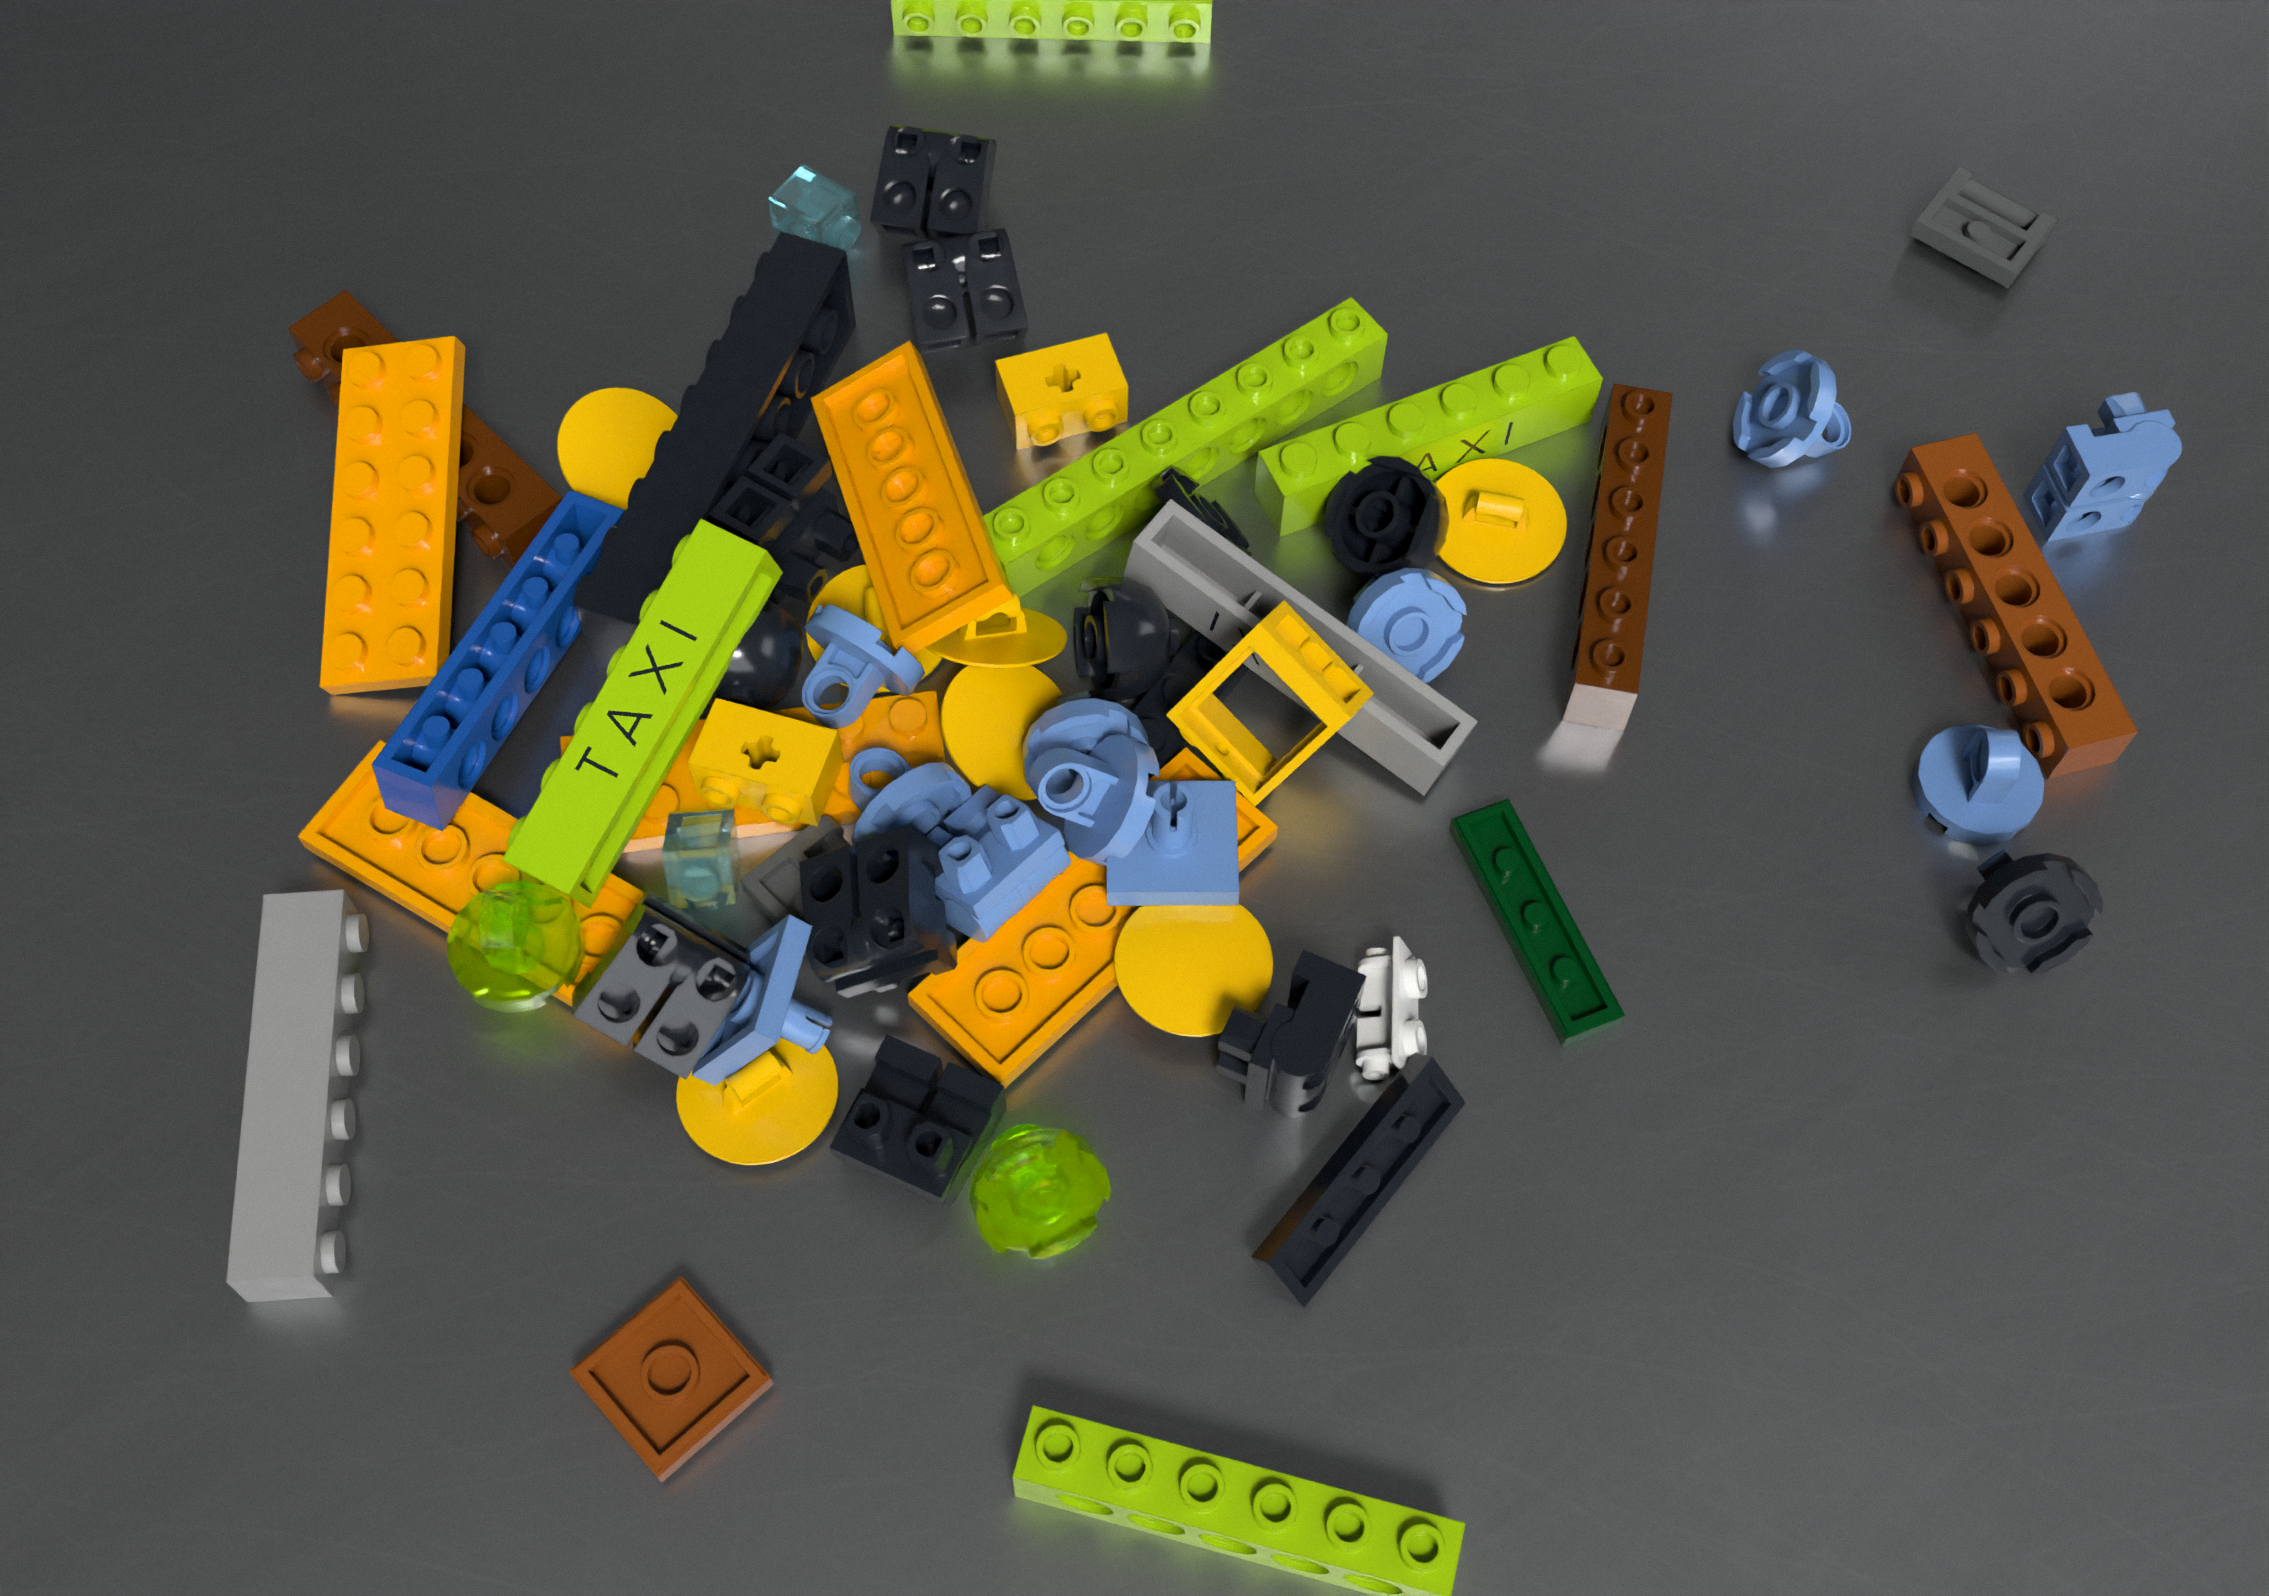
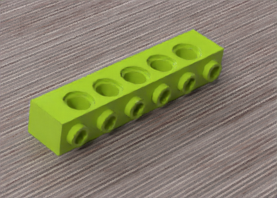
(1056, 19)
(1235, 1508)

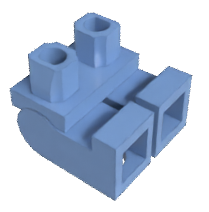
(2105, 473)
(994, 861)

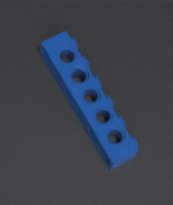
(494, 669)

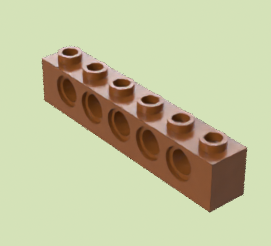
(2013, 607)

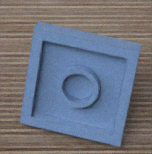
(1185, 849)
(766, 1006)

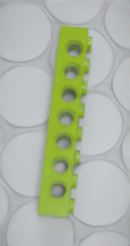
(1199, 433)

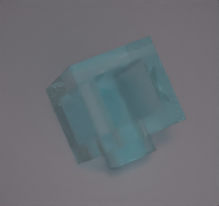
(815, 209)
(702, 859)

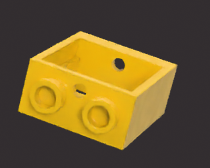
(1306, 667)

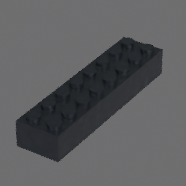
(752, 388)

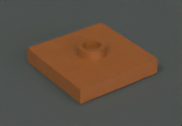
(671, 1378)

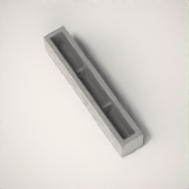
(1229, 593)
(297, 1098)

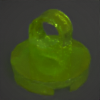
(516, 946)
(1038, 1191)

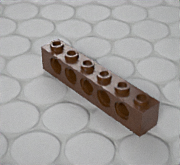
(496, 488)
(1618, 559)

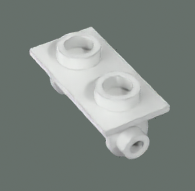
(1394, 988)

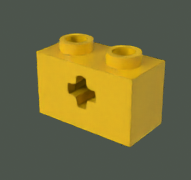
(1062, 391)
(765, 763)

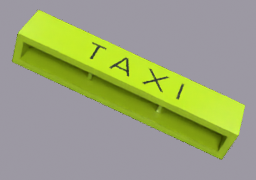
(1432, 429)
(642, 713)

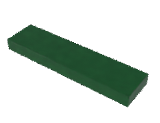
(1536, 923)

